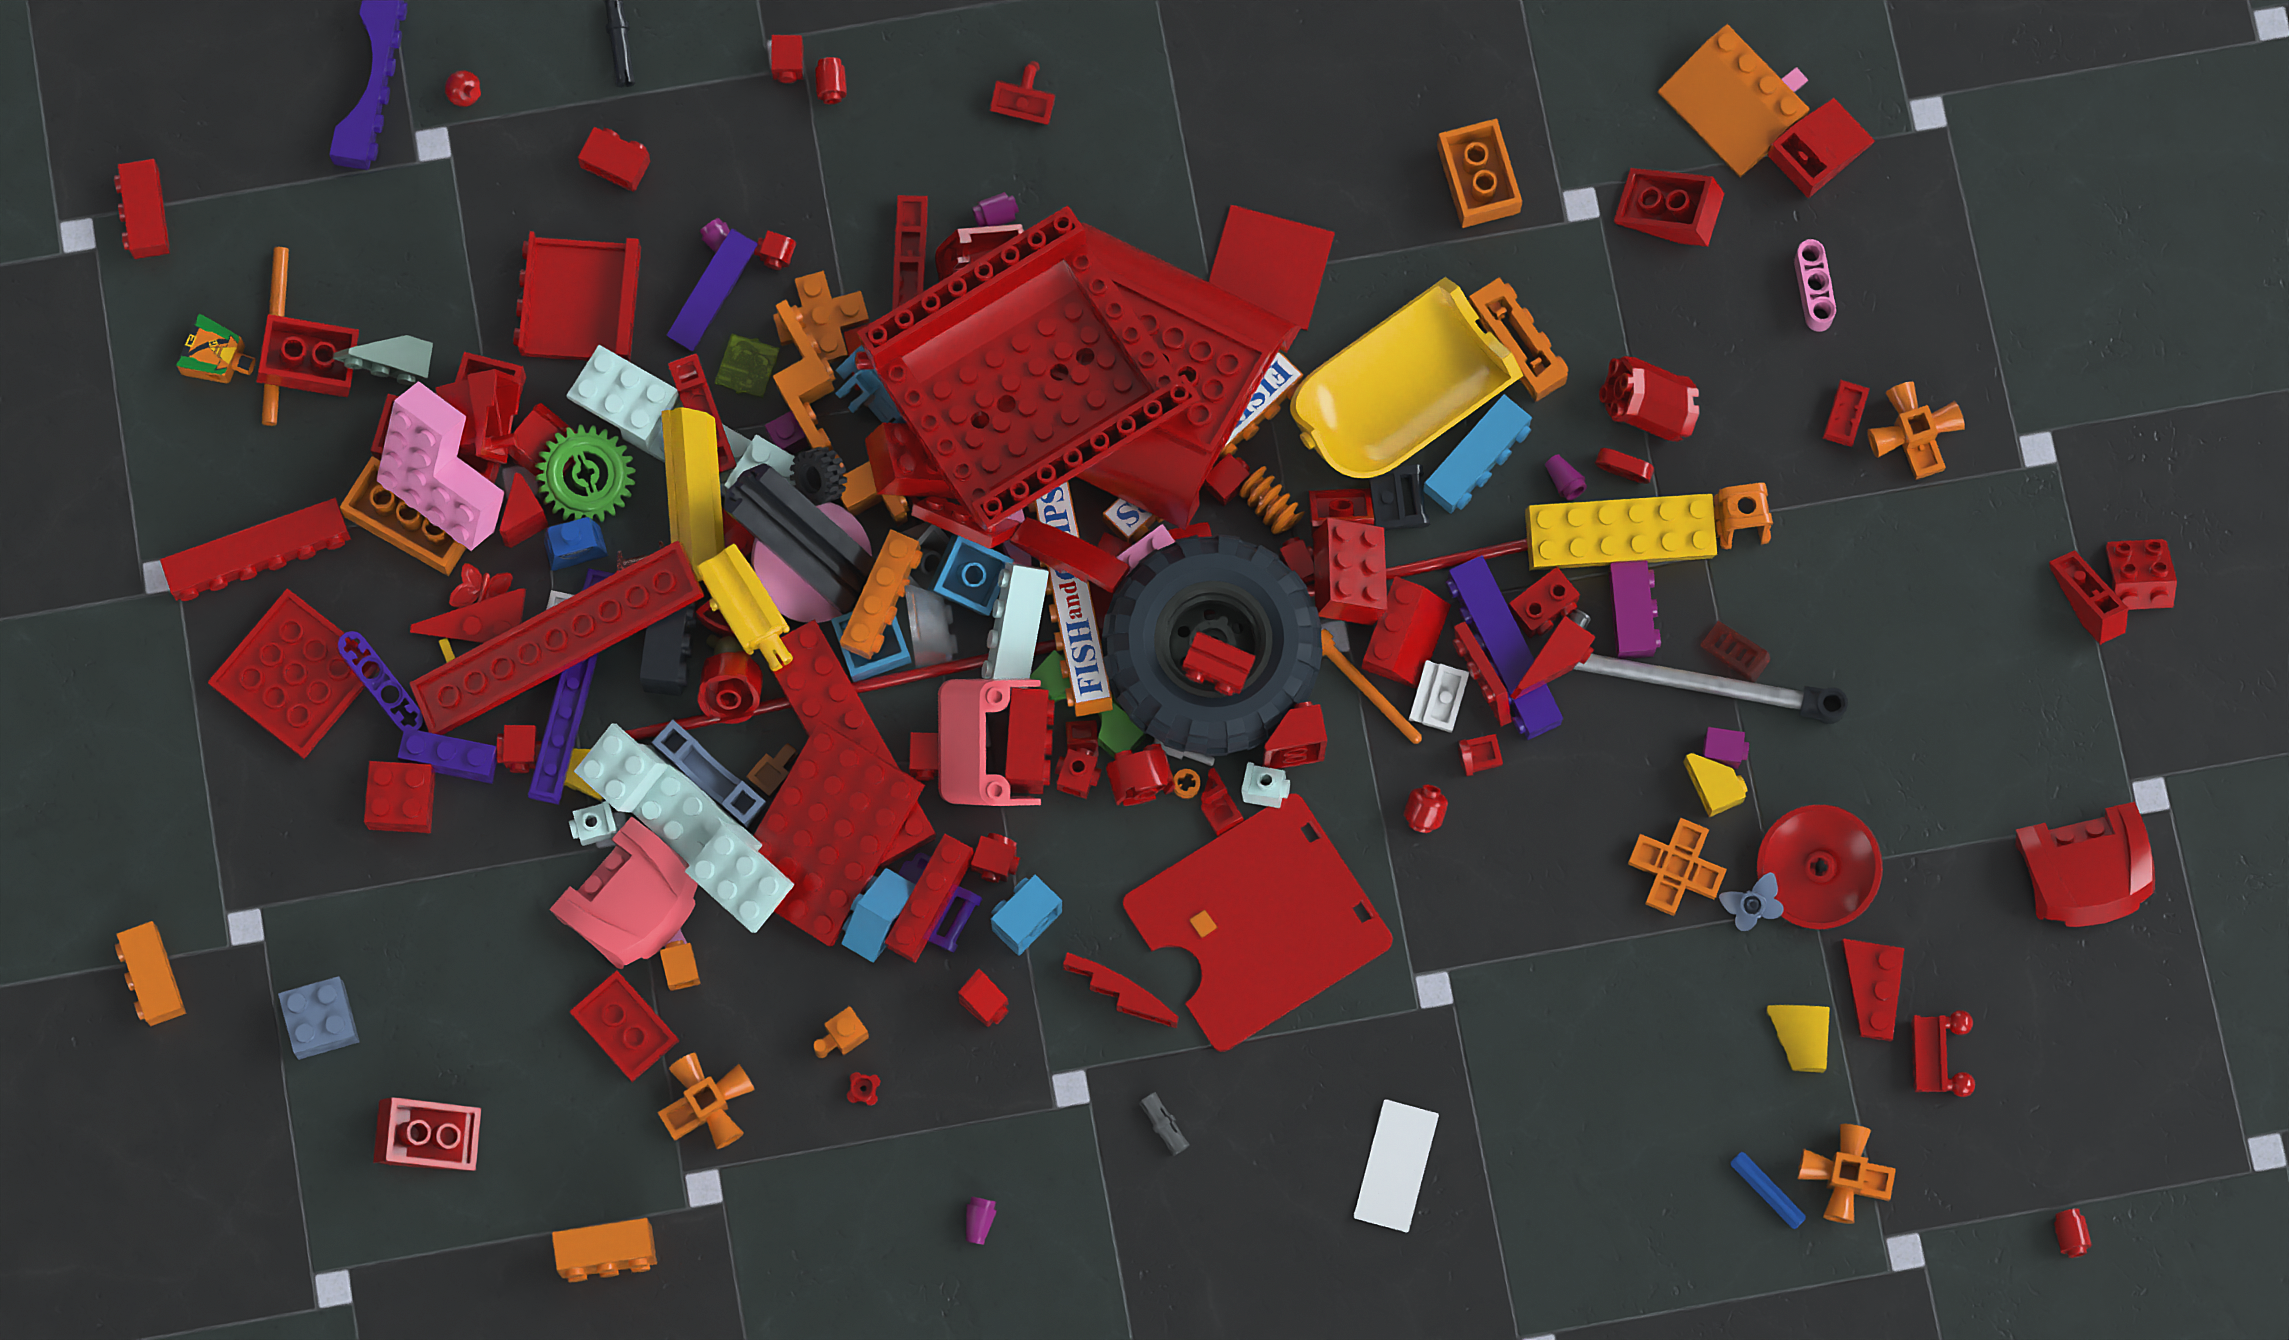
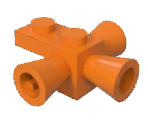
(1916, 430)
(705, 1101)
(1848, 1174)

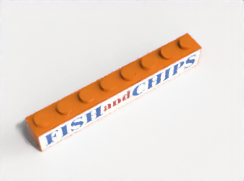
(1279, 383)
(1075, 616)

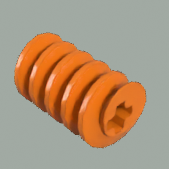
(1269, 503)

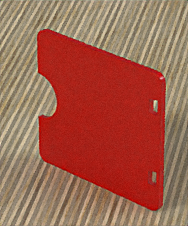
(1278, 919)

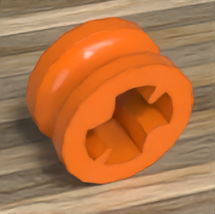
(1192, 791)

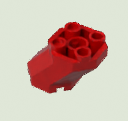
(1650, 398)

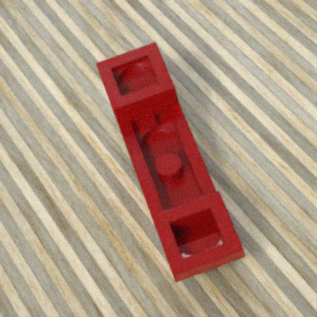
(697, 396)

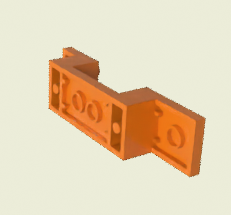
(808, 382)

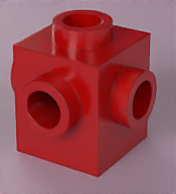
(1077, 782)

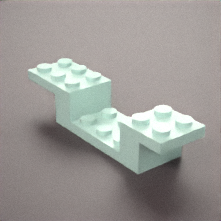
(635, 404)
(715, 846)

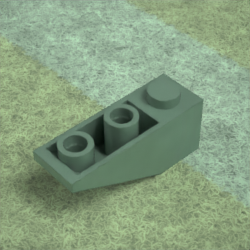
(397, 357)

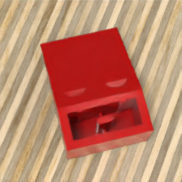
(1819, 147)

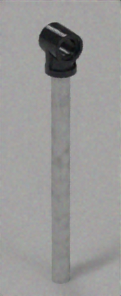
(1808, 702)

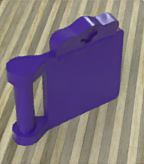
(912, 872)

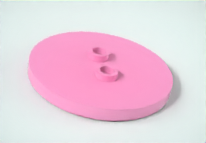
(788, 590)

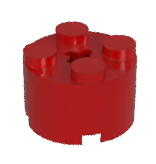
(730, 687)
(1140, 775)

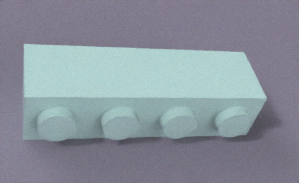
(1016, 622)

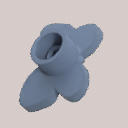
(1754, 903)

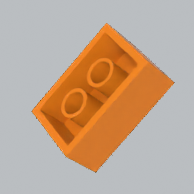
(1479, 173)
(604, 1249)

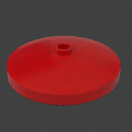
(1846, 847)

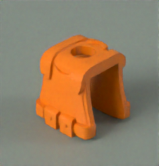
(1729, 517)

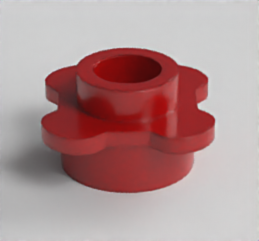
(870, 1082)

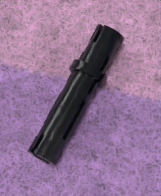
(618, 29)

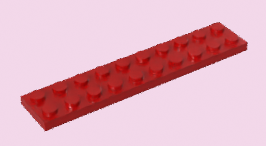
(557, 639)

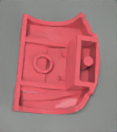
(632, 898)

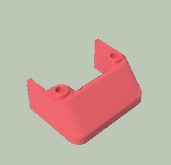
(963, 741)

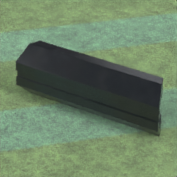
(800, 535)

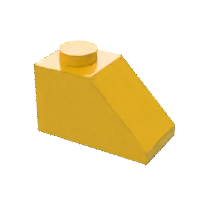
(1715, 784)

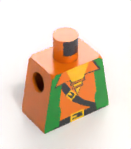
(213, 353)

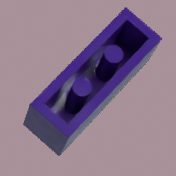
(449, 755)

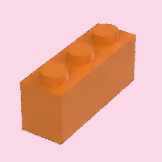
(149, 974)

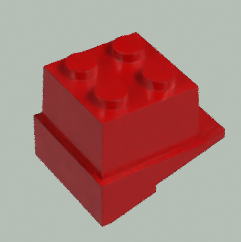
(489, 405)

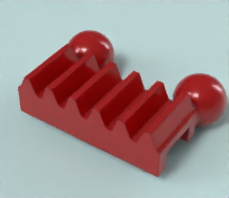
(1931, 1054)

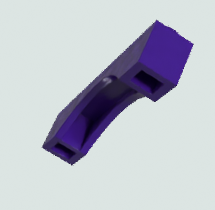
(356, 135)

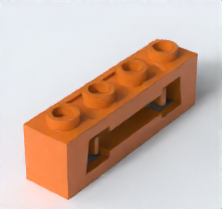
(1490, 300)

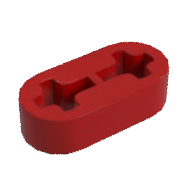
(1624, 465)

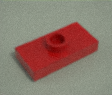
(1846, 413)

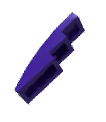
(712, 289)

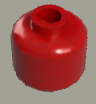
(1425, 808)

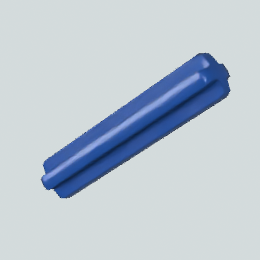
(1768, 1190)

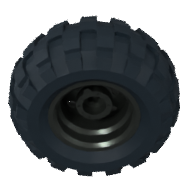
(1173, 591)

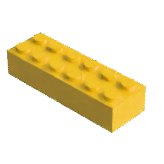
(1620, 531)

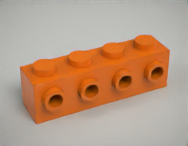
(880, 595)

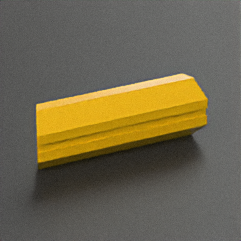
(693, 483)

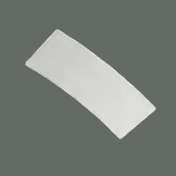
(1396, 1165)

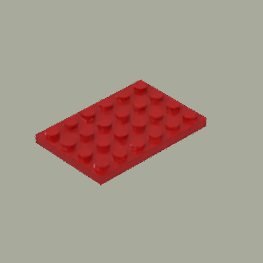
(833, 828)

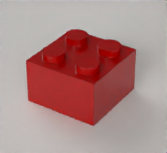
(399, 797)

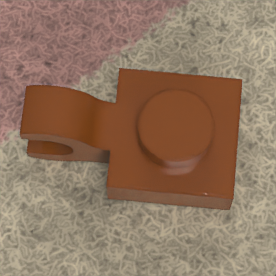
(771, 773)

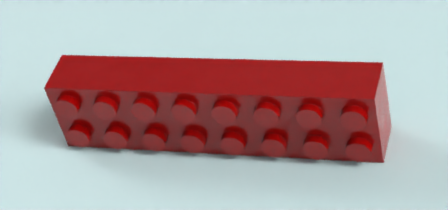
(822, 692)

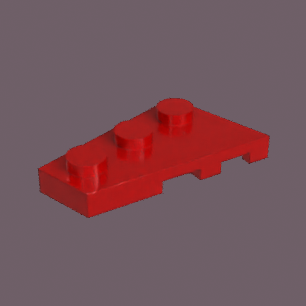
(1483, 672)

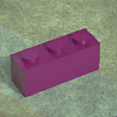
(1633, 609)

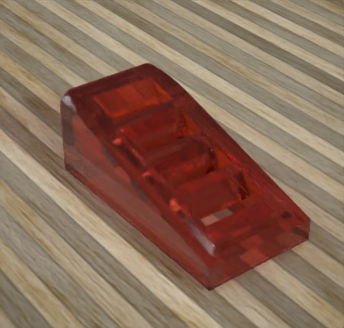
(1750, 673)

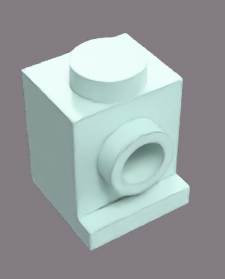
(1267, 795)
(604, 828)

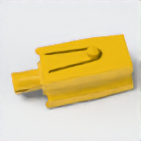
(745, 605)

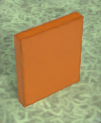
(1203, 923)

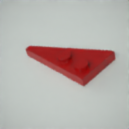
(477, 621)

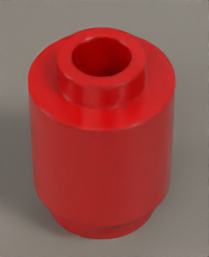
(830, 80)
(2072, 1233)

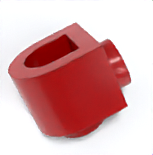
(775, 250)

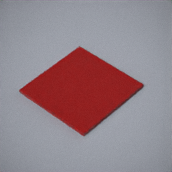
(1272, 263)

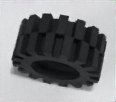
(829, 470)

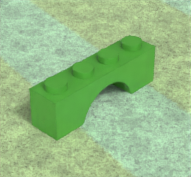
(1116, 730)

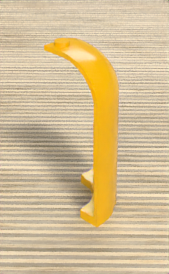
(1402, 384)

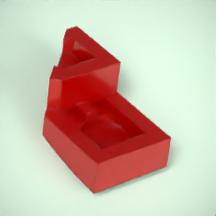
(1219, 806)

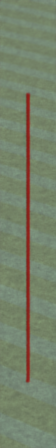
(1050, 645)

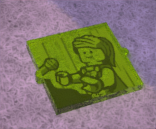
(747, 365)

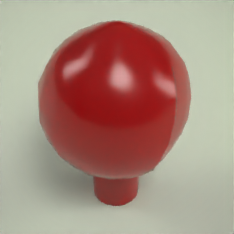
(462, 88)

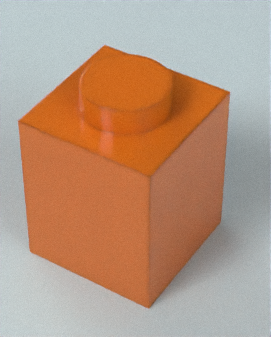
(679, 965)

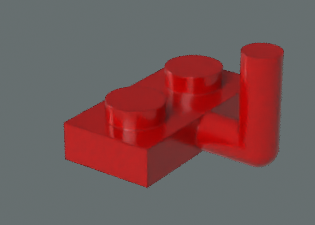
(1022, 100)

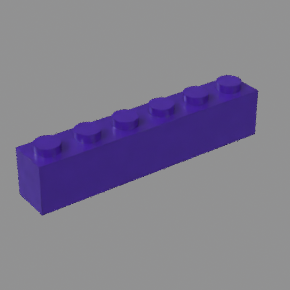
(1502, 643)

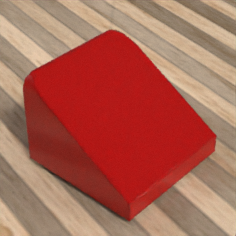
(1082, 735)

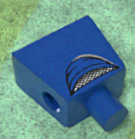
(574, 543)

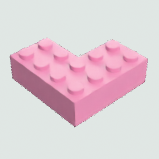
(425, 472)

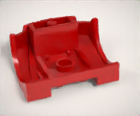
(2090, 868)

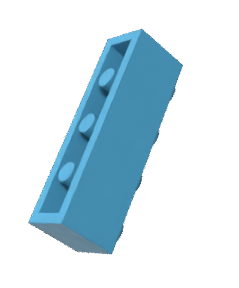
(1477, 454)

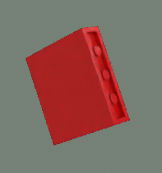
(577, 298)

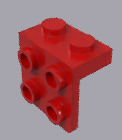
(2142, 573)

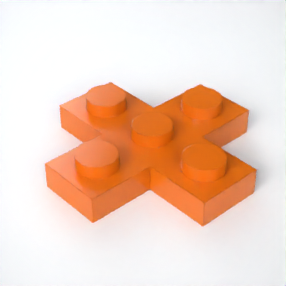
(825, 315)
(1677, 866)

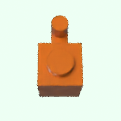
(844, 1032)

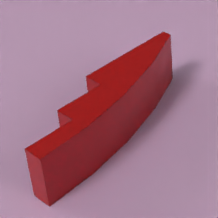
(909, 248)
(1070, 554)
(1131, 997)

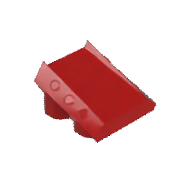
(532, 436)

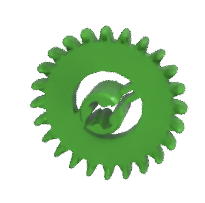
(574, 446)

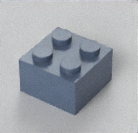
(318, 1017)

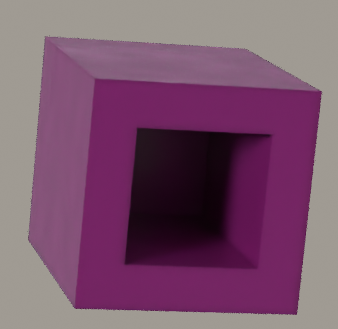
(786, 433)
(1725, 747)

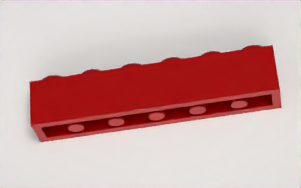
(255, 550)

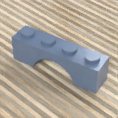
(709, 775)

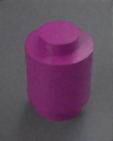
(995, 210)

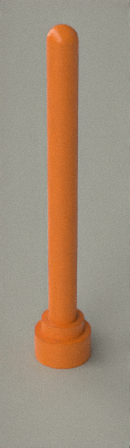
(1367, 688)

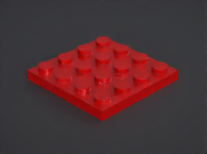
(292, 674)

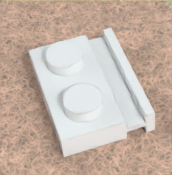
(1439, 696)

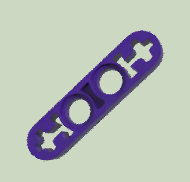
(384, 679)

